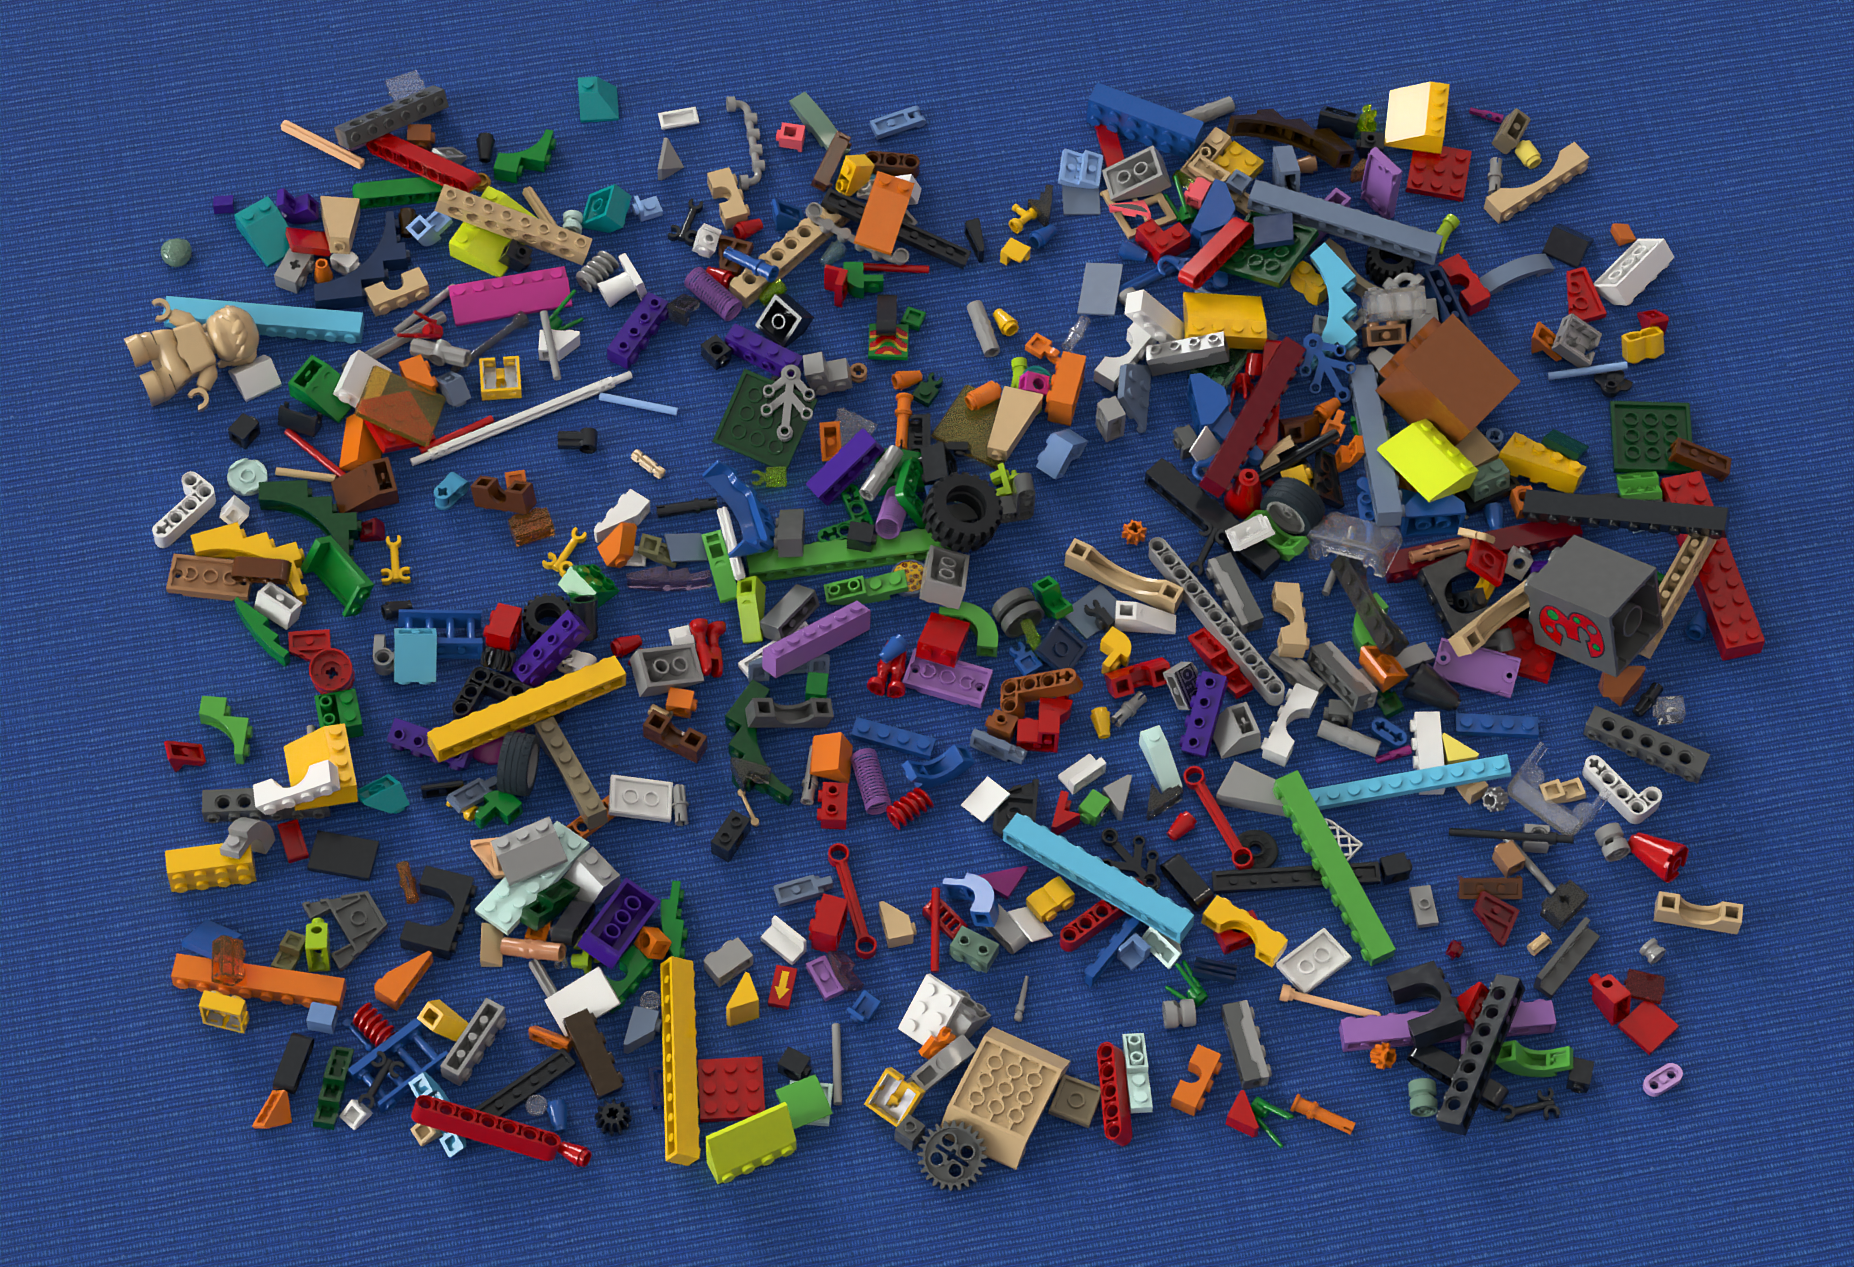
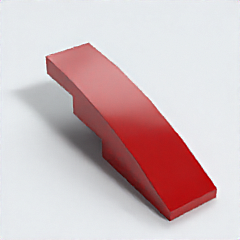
(1219, 662)

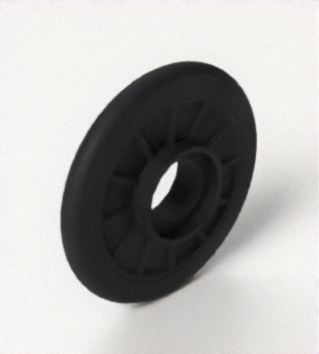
(1265, 842)

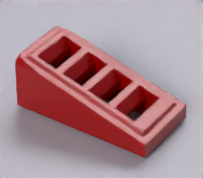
(949, 913)

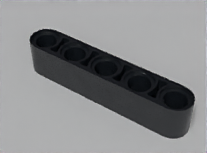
(1442, 1066)

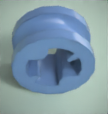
(1495, 432)

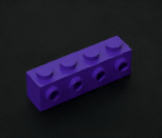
(637, 331)
(761, 351)
(845, 466)
(550, 649)
(1204, 714)
(414, 737)

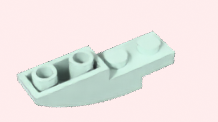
(1137, 1073)

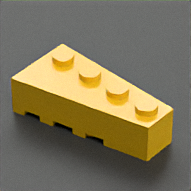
(1541, 464)

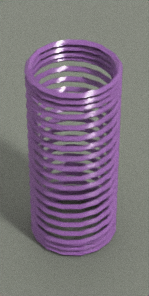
(716, 295)
(886, 513)
(864, 763)

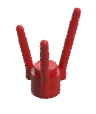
(429, 331)
(1242, 385)

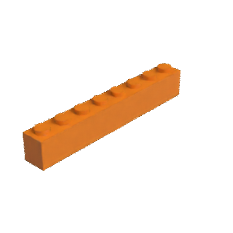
(262, 983)

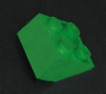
(588, 581)
(339, 709)

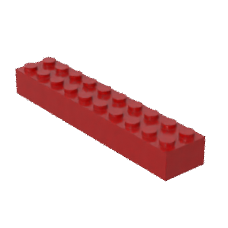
(1718, 581)

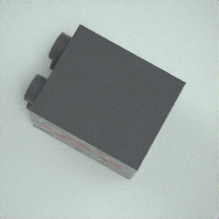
(1594, 605)

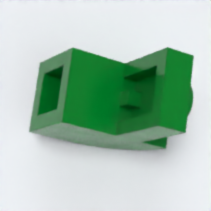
(860, 283)
(1050, 598)
(498, 804)

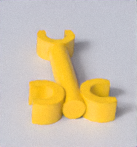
(561, 563)
(396, 574)

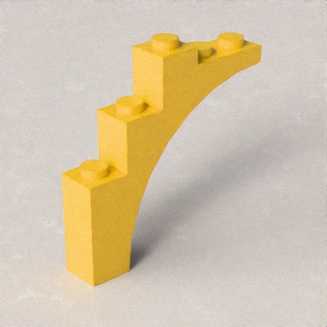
(231, 542)

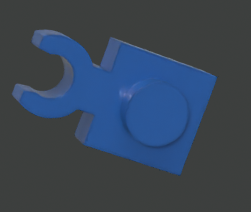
(1025, 662)

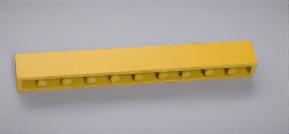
(526, 708)
(679, 1061)

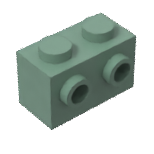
(1489, 480)
(974, 949)

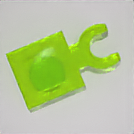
(1366, 119)
(773, 477)

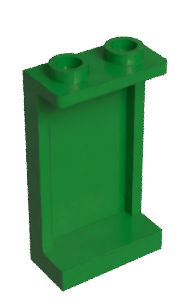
(338, 574)

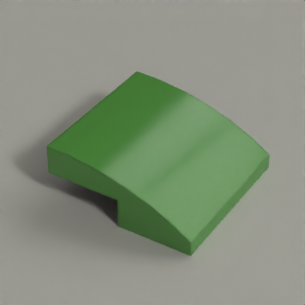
(1639, 485)
(804, 1101)

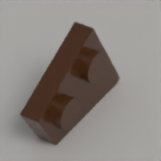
(740, 245)

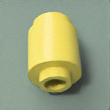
(1528, 154)

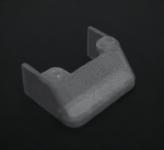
(1526, 791)

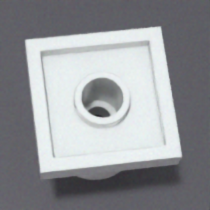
(622, 284)

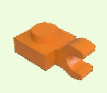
(1041, 346)
(1336, 424)
(936, 1044)

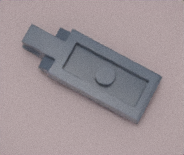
(997, 747)
(471, 794)
(801, 889)

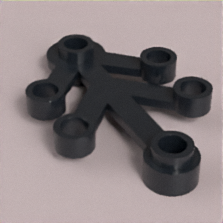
(1132, 864)

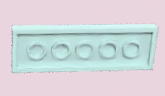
(505, 902)

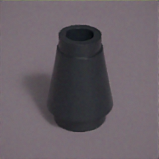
(485, 146)
(390, 609)

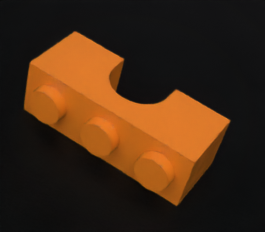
(1189, 1096)

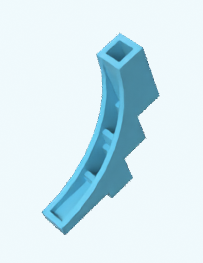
(1337, 279)

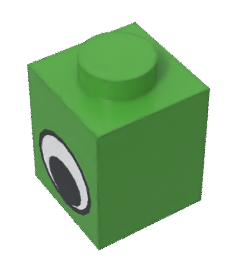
(1093, 808)

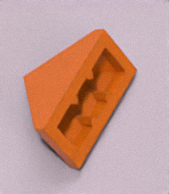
(274, 1112)

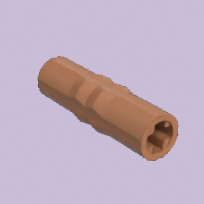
(533, 949)

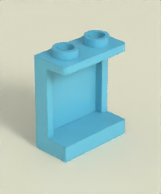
(415, 655)

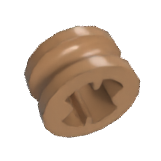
(863, 375)

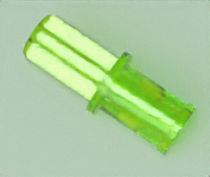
(1031, 634)

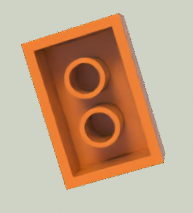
(1065, 388)

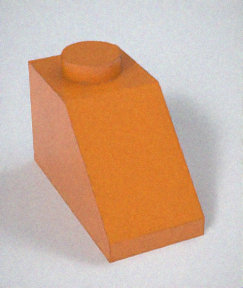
(618, 545)

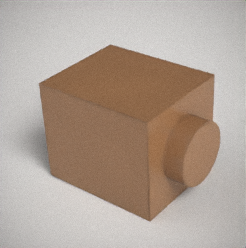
(1508, 858)

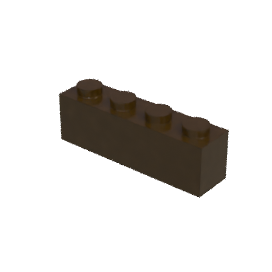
(593, 1054)

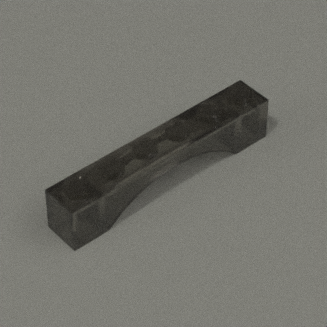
(1384, 632)

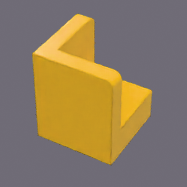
(1014, 250)

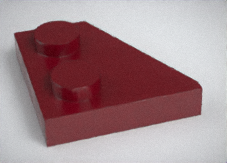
(1495, 916)

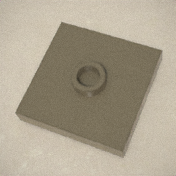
(1075, 1101)

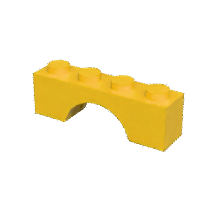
(1224, 916)

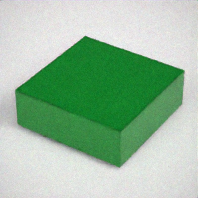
(913, 318)

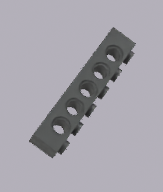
(391, 117)
(1640, 735)
(236, 798)

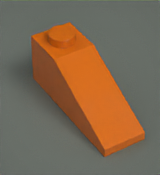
(400, 981)

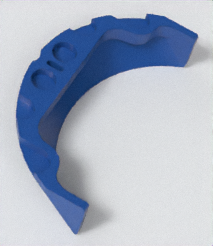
(752, 515)

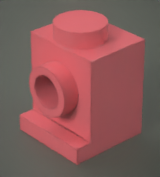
(791, 136)
(1197, 192)

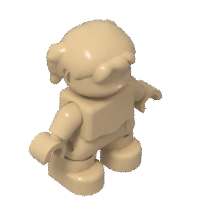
(189, 351)

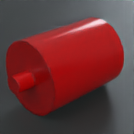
(1254, 364)

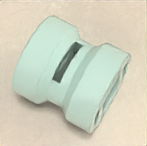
(572, 221)

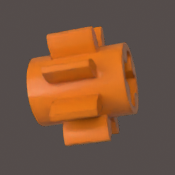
(1134, 532)
(1383, 1055)

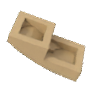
(1272, 457)
(1563, 792)

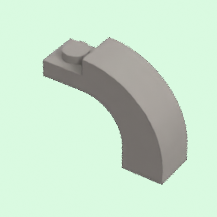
(246, 832)

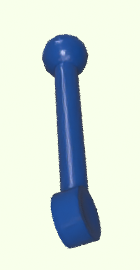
(348, 1024)

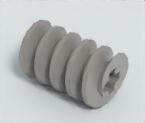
(595, 270)

